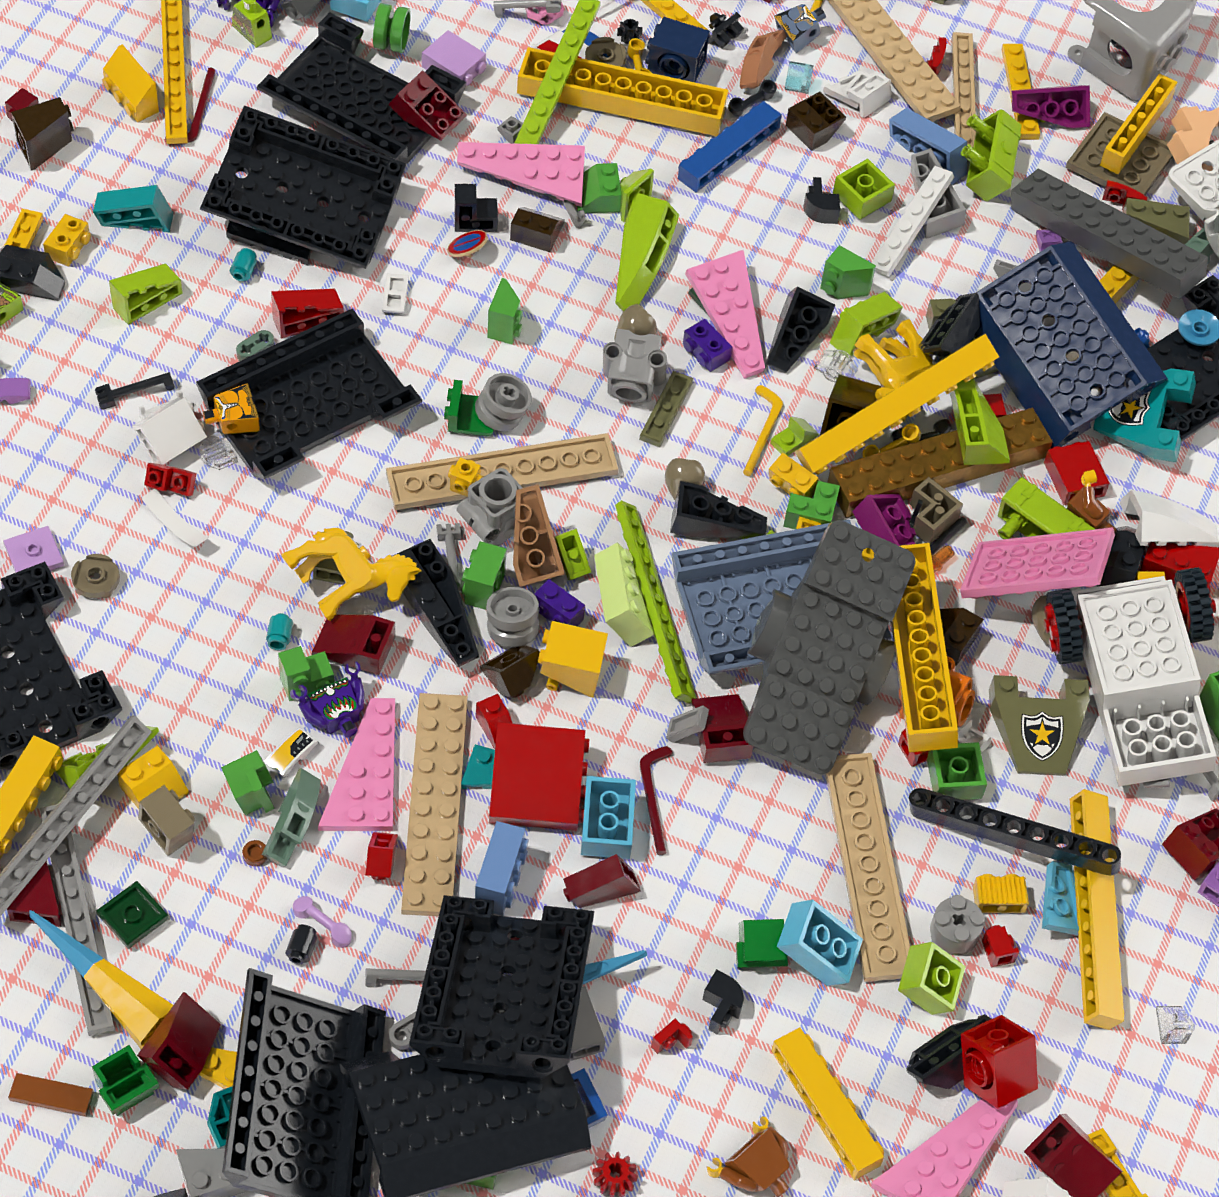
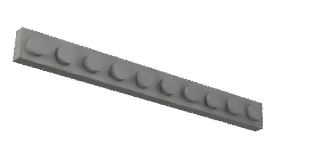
(70, 810)
(78, 926)

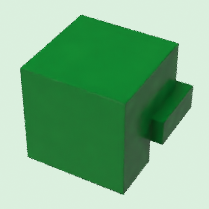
(759, 944)
(123, 1080)

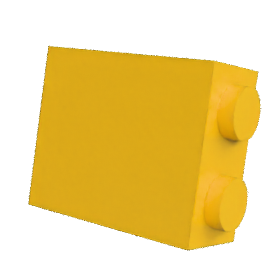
(573, 656)

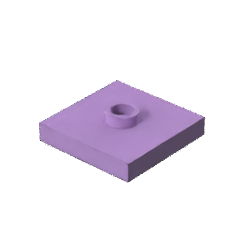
(33, 549)

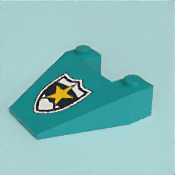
(1140, 421)

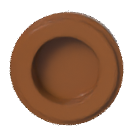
(253, 853)

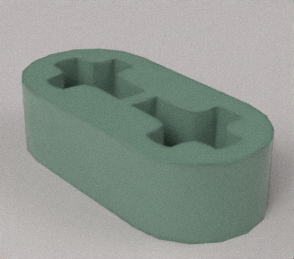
(253, 344)

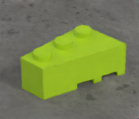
(865, 317)

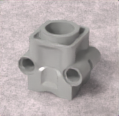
(634, 365)
(491, 507)

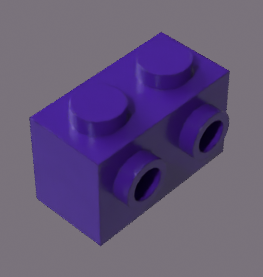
(707, 345)
(559, 605)

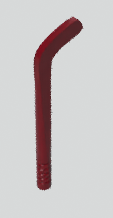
(195, 127)
(645, 763)

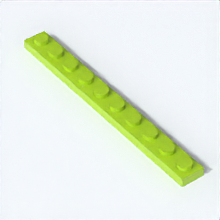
(558, 72)
(655, 602)

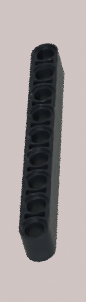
(1021, 840)

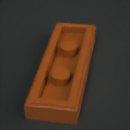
(51, 1094)

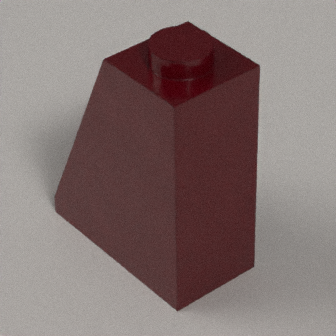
(601, 882)
(37, 897)

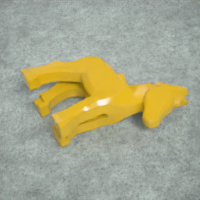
(889, 371)
(353, 566)

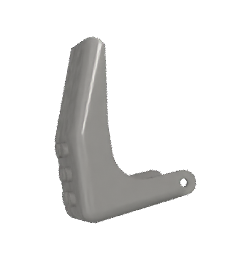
(1149, 37)

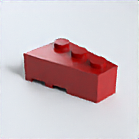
(303, 309)
(1175, 558)

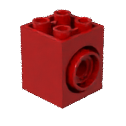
(999, 1061)

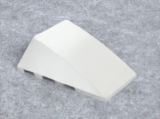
(1168, 521)

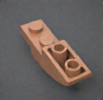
(759, 58)

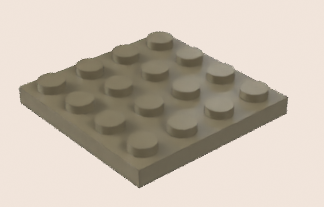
(1140, 170)

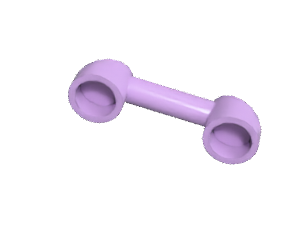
(340, 932)

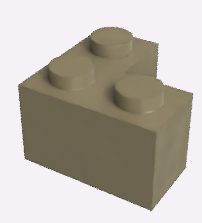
(937, 510)

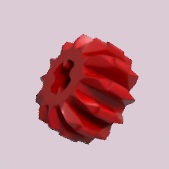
(612, 1165)

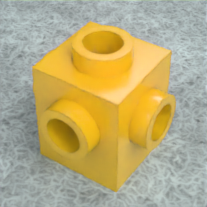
(463, 475)

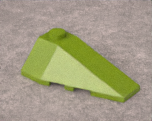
(76, 765)

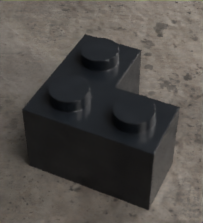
(474, 212)

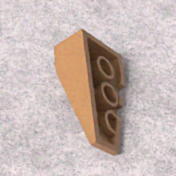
(534, 543)

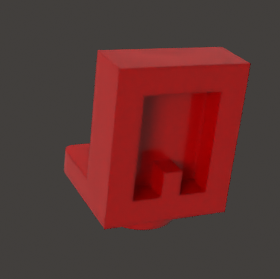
(670, 1034)

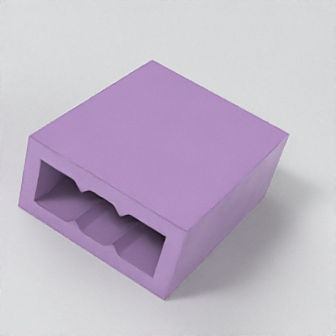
(455, 57)

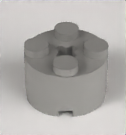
(957, 925)

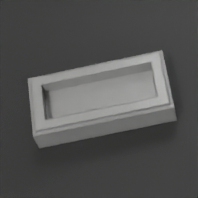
(687, 723)

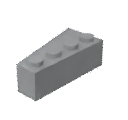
(949, 211)

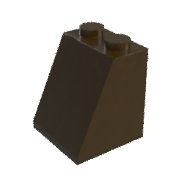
(42, 130)
(847, 399)

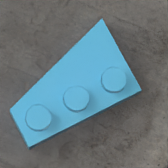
(1060, 899)

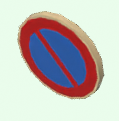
(467, 243)

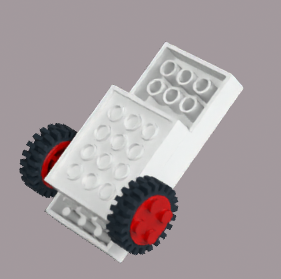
(1142, 669)

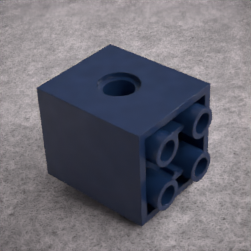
(677, 50)

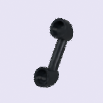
(765, 92)
(940, 427)

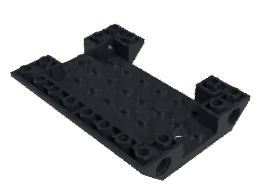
(1179, 354)
(40, 665)

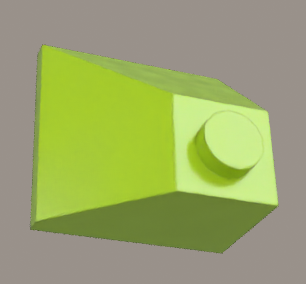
(636, 182)

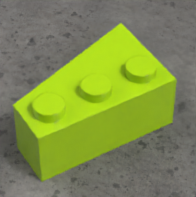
(143, 291)

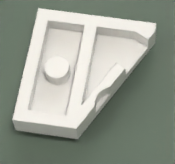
(845, 83)

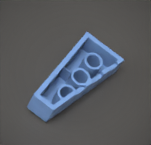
(920, 134)

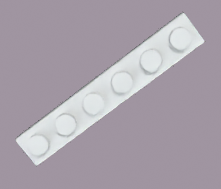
(912, 220)

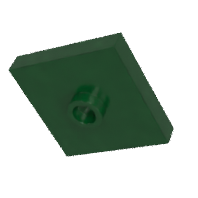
(132, 914)

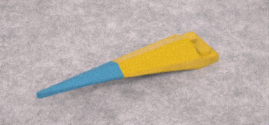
(129, 1000)

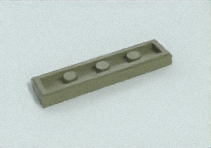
(666, 409)

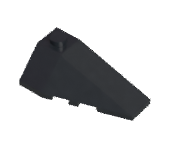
(798, 326)
(707, 515)

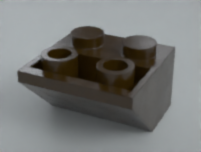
(814, 120)

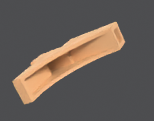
(1192, 132)

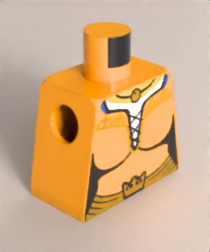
(234, 411)

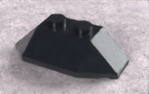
(30, 272)
(953, 327)
(1123, 557)
(940, 1059)

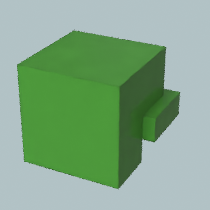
(248, 781)

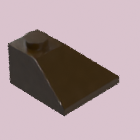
(512, 670)

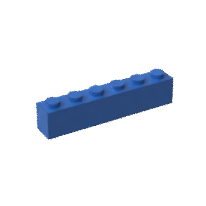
(729, 146)

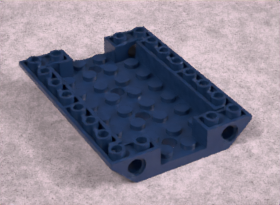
(1085, 322)

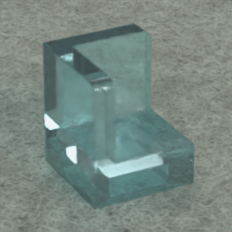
(799, 77)

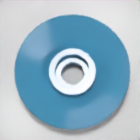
(1199, 327)

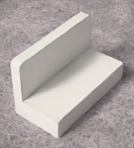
(871, 93)

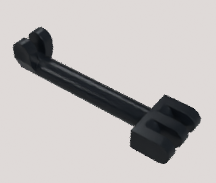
(106, 396)

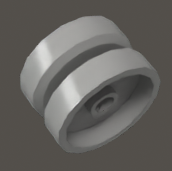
(503, 402)
(512, 616)

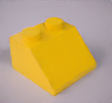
(149, 774)

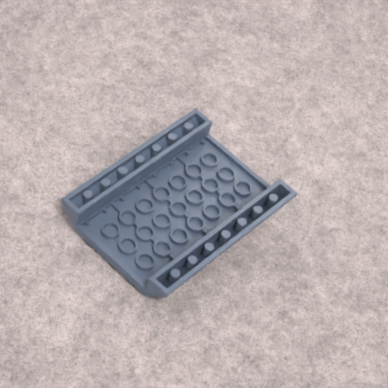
(730, 586)

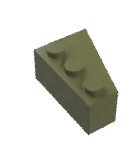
(1164, 217)

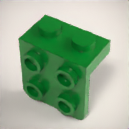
(462, 413)

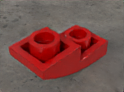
(937, 55)
(1119, 193)
(170, 478)

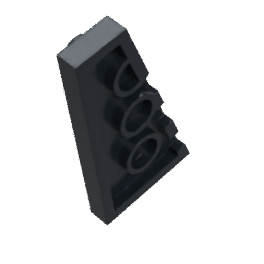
(268, 242)

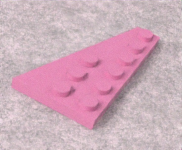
(537, 167)
(728, 300)
(366, 782)
(949, 1157)

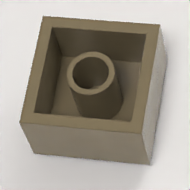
(166, 819)

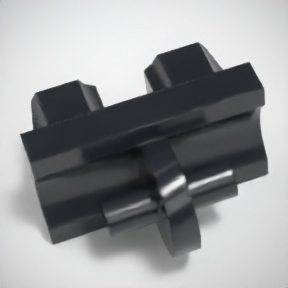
(721, 27)

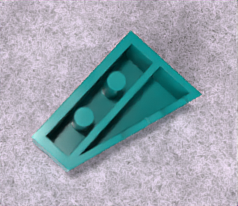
(134, 207)

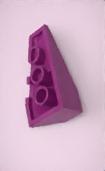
(1058, 105)
(886, 518)

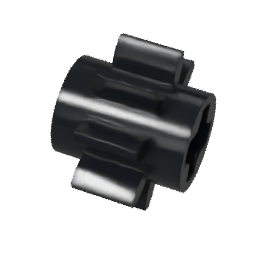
(629, 30)

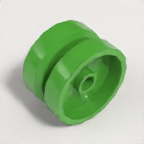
(391, 28)

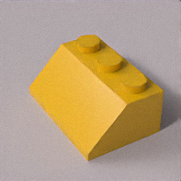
(130, 85)

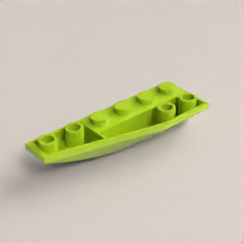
(644, 247)
(977, 427)

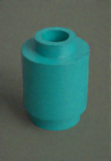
(243, 264)
(279, 631)

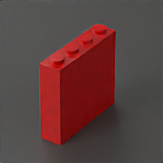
(538, 776)

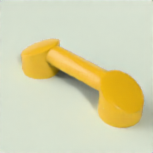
(635, 52)
(910, 434)

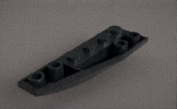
(439, 604)

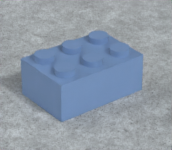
(502, 866)

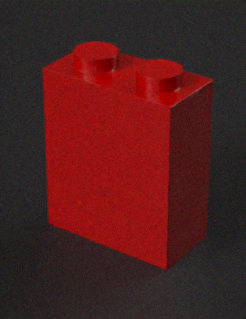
(1068, 465)

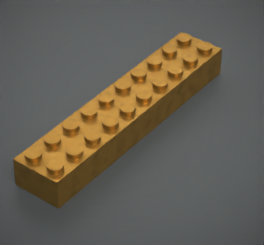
(936, 457)

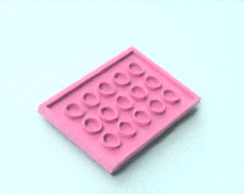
(1038, 563)

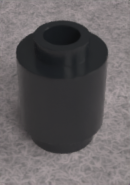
(301, 944)

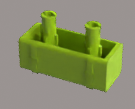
(992, 153)
(1035, 513)

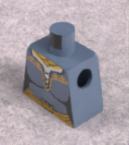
(800, 25)

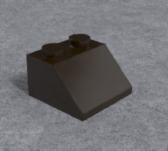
(535, 228)
(959, 631)

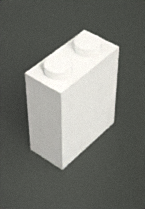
(170, 431)

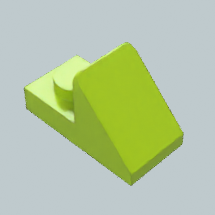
(794, 436)
(572, 554)

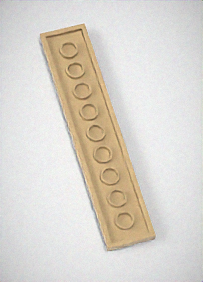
(897, 58)
(529, 465)
(434, 803)
(868, 867)

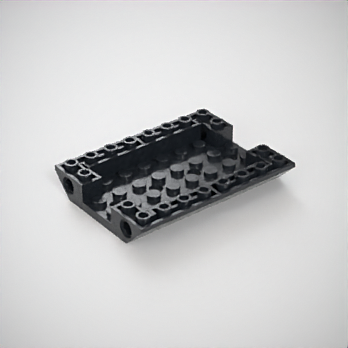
(312, 170)
(467, 986)

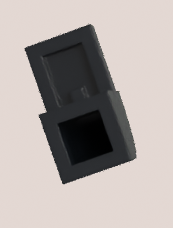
(821, 206)
(726, 996)

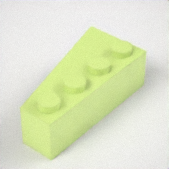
(622, 595)

